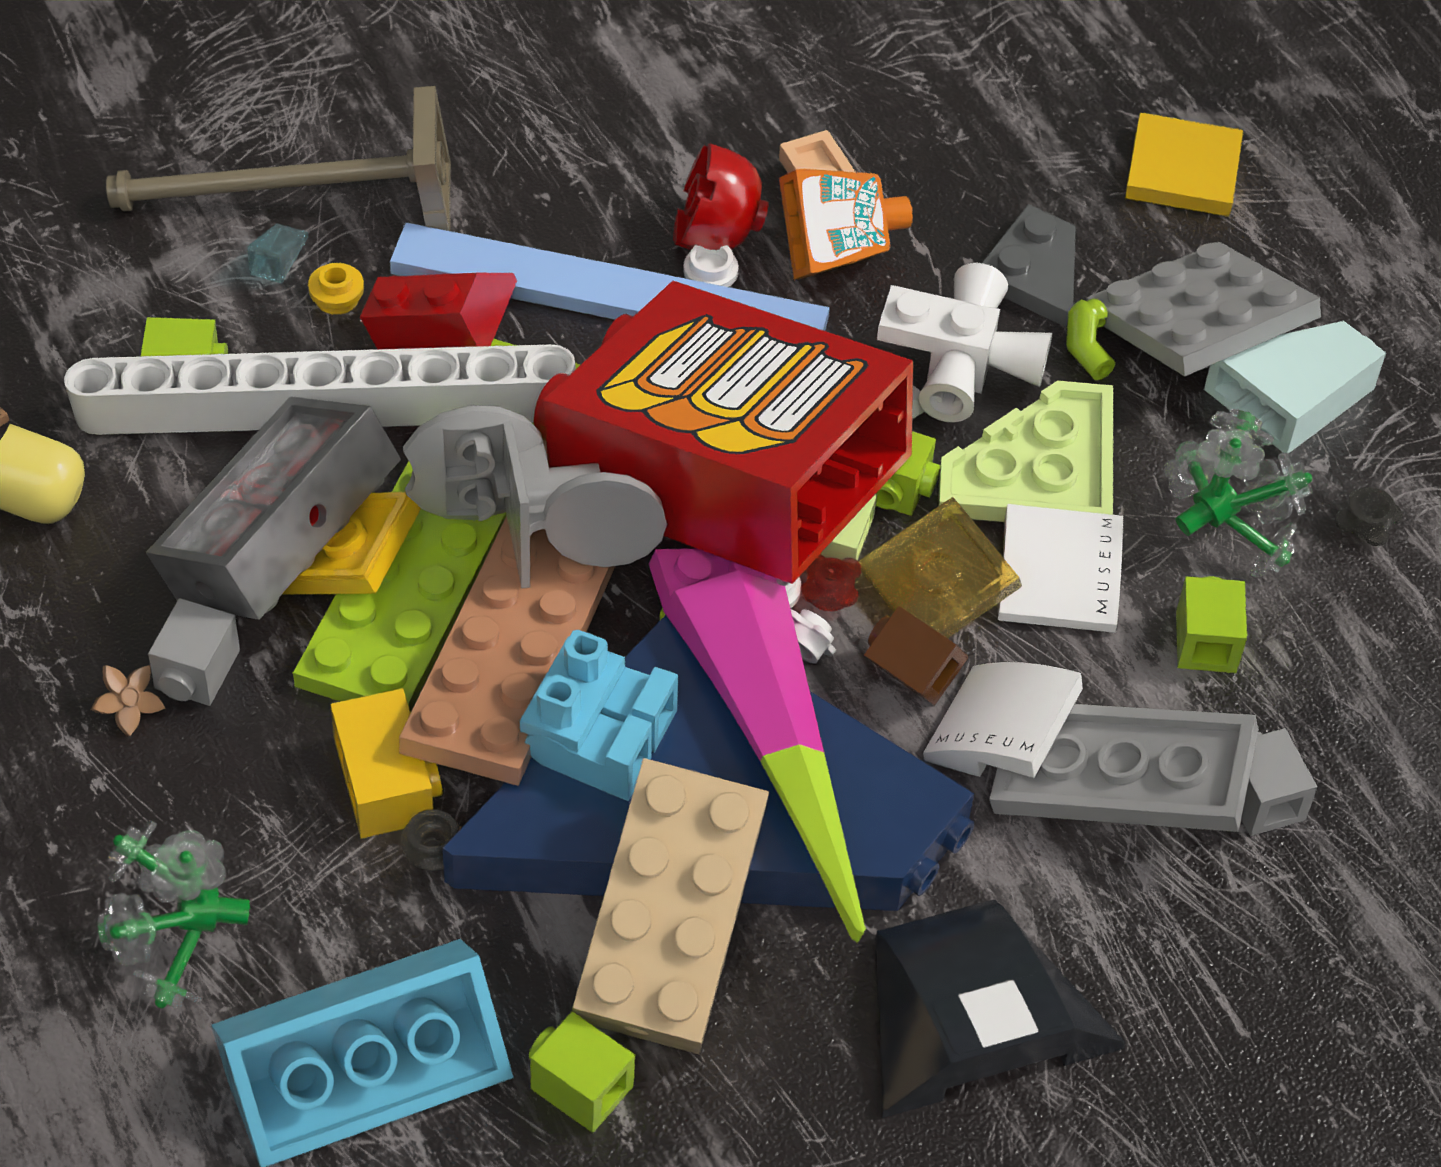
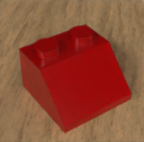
(437, 310)

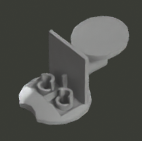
(496, 462)

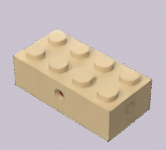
(670, 906)

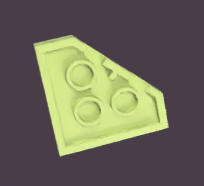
(1038, 457)

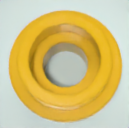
(336, 287)

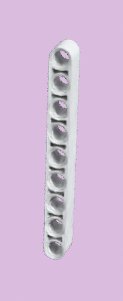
(248, 388)

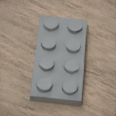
(1139, 769)

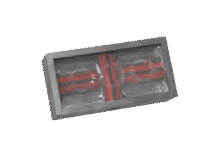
(274, 506)

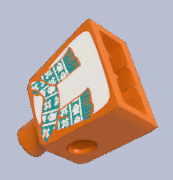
(838, 218)

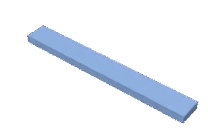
(566, 279)

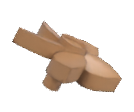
(127, 697)

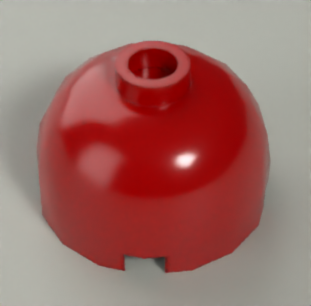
(720, 201)

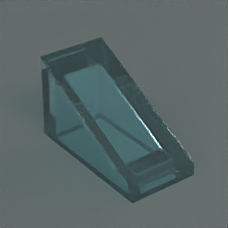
(275, 252)

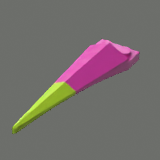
(750, 650)

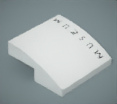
(1065, 567)
(1004, 718)

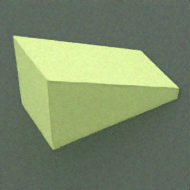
(852, 538)

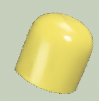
(38, 476)

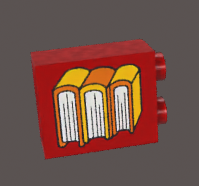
(737, 422)

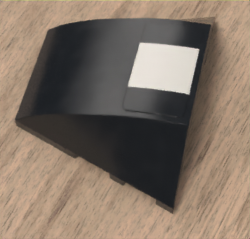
(971, 1001)

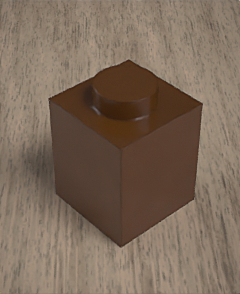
(915, 654)

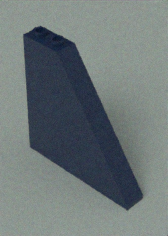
(566, 834)

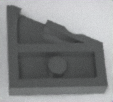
(1038, 263)

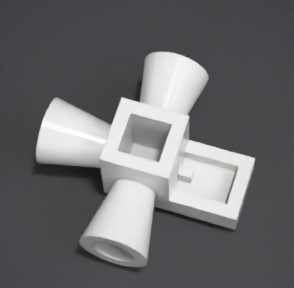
(962, 339)

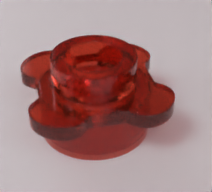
(831, 594)

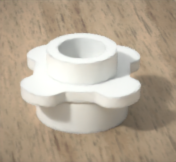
(812, 635)

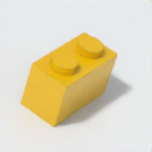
(381, 783)

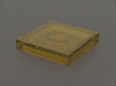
(941, 570)

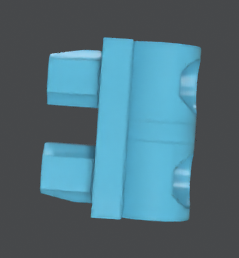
(598, 715)

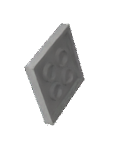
(1205, 307)

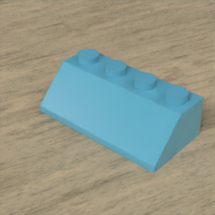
(362, 1051)

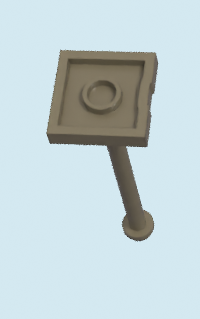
(425, 164)

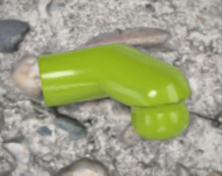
(1081, 337)

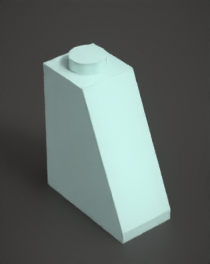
(1298, 380)

